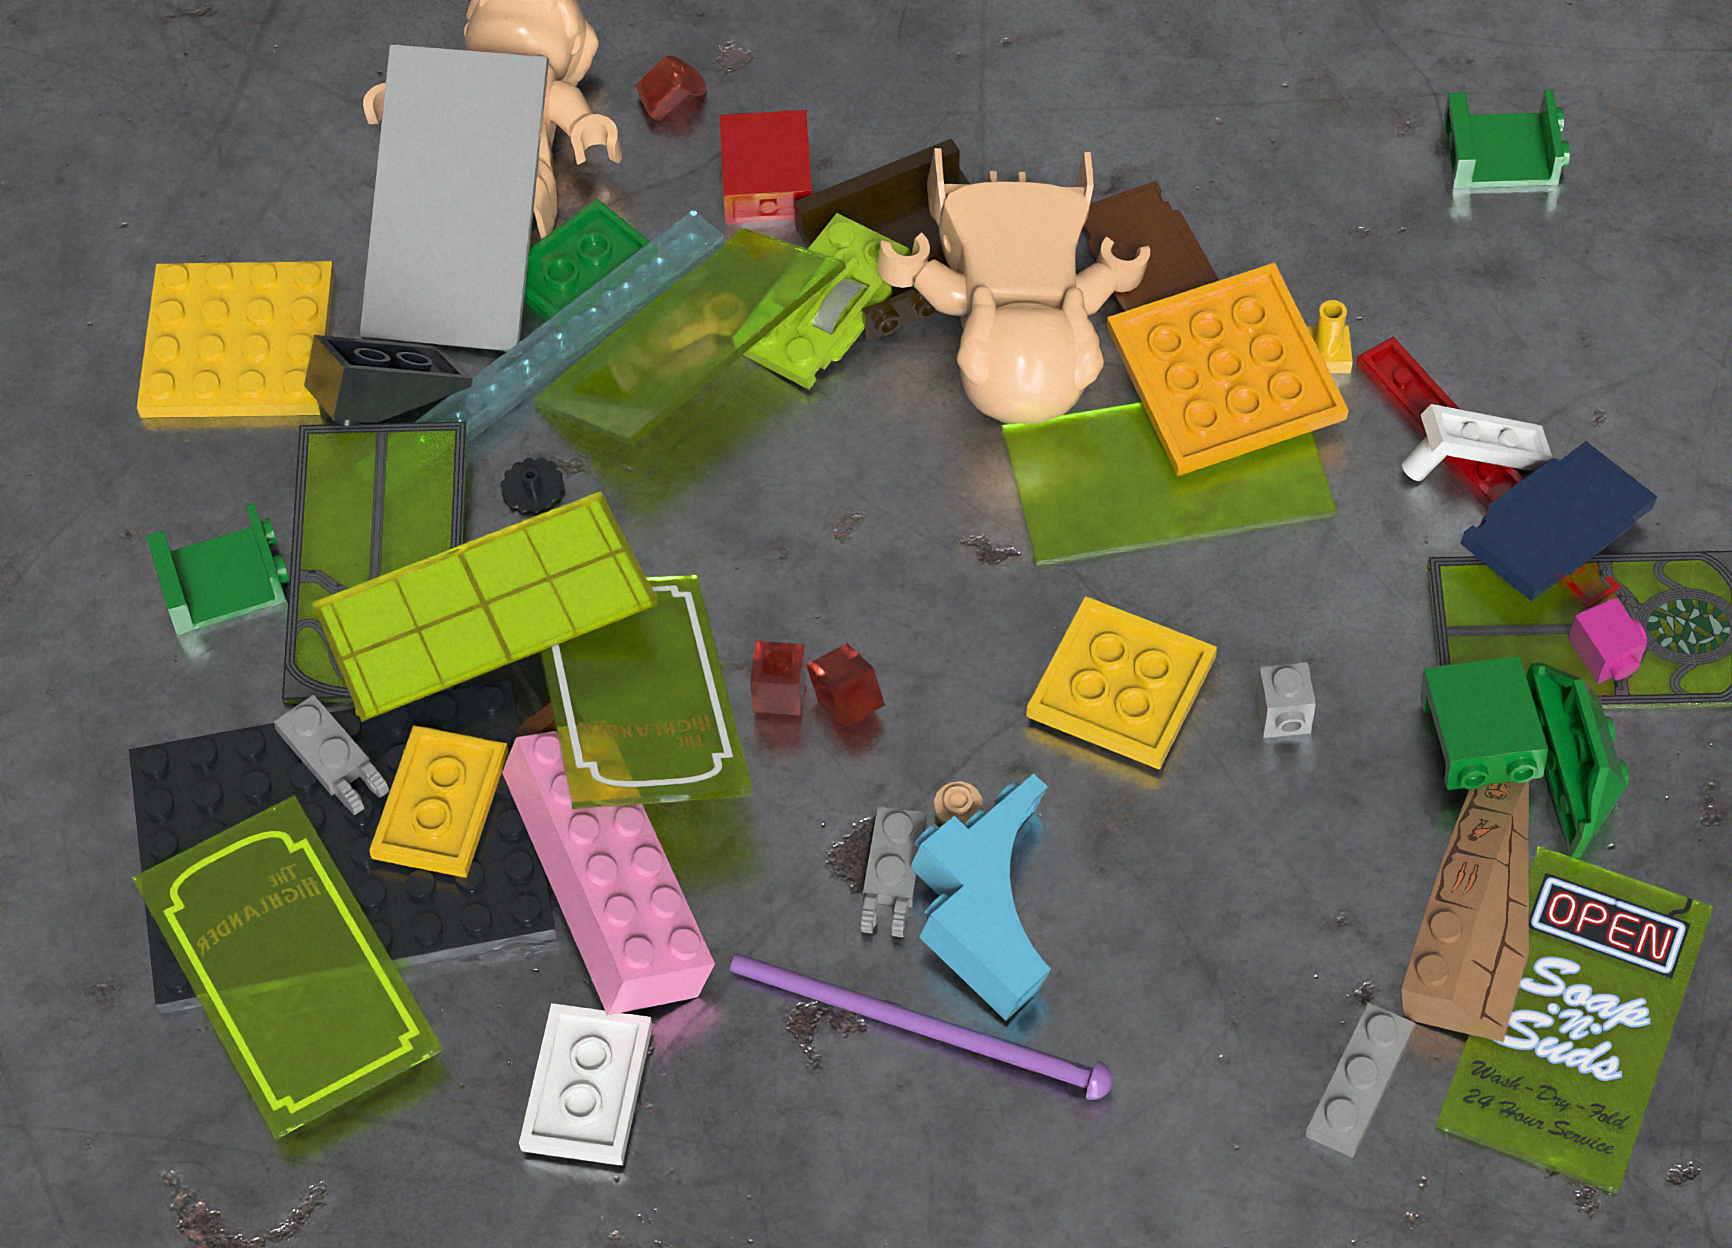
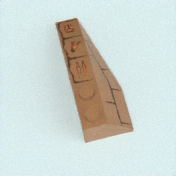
(1476, 920)

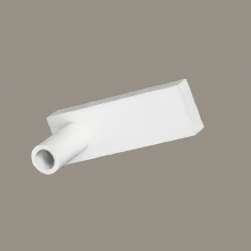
(1478, 439)

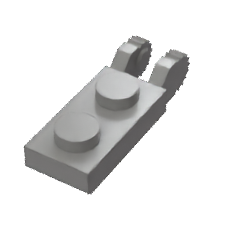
(329, 752)
(888, 871)

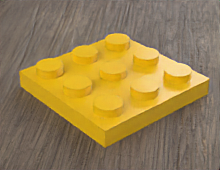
(1121, 682)

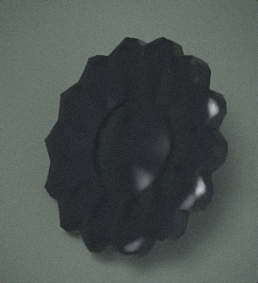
(532, 485)

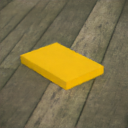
(439, 801)

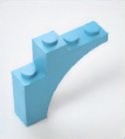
(975, 916)

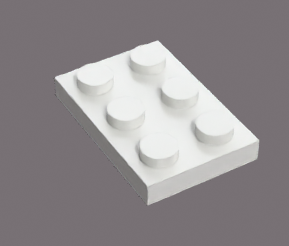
(586, 1084)

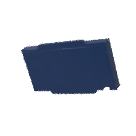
(1557, 519)

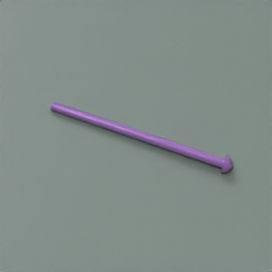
(1096, 1080)

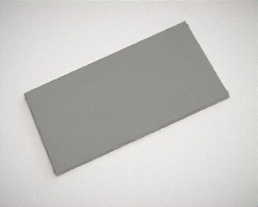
(454, 197)

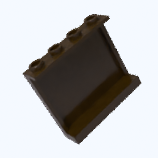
(896, 206)

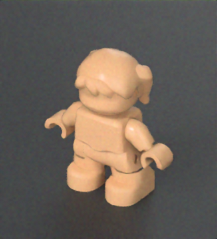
(568, 40)
(1016, 289)

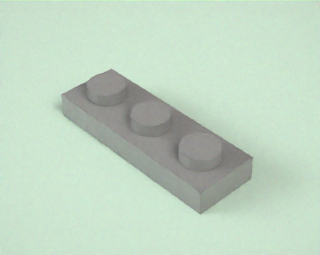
(1360, 1080)

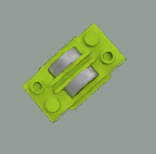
(832, 317)

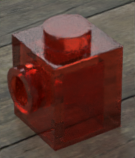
(778, 678)
(845, 685)

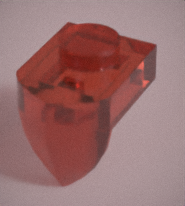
(669, 85)

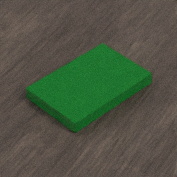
(578, 257)

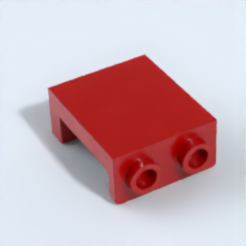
(764, 165)

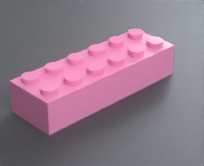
(609, 886)

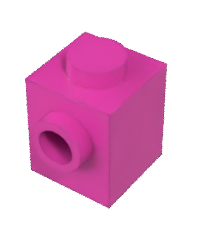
(1608, 641)

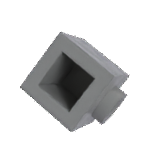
(1285, 700)

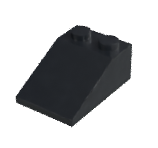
(379, 378)

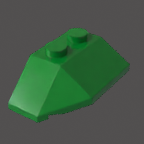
(1580, 756)

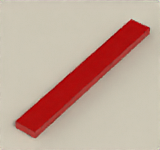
(1411, 393)

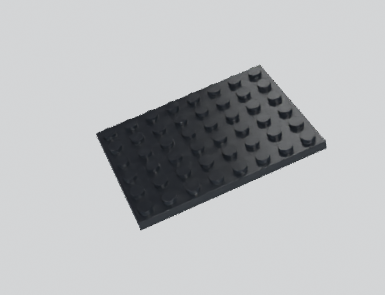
(420, 915)

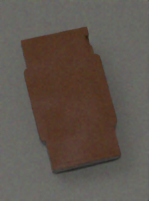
(1141, 220)

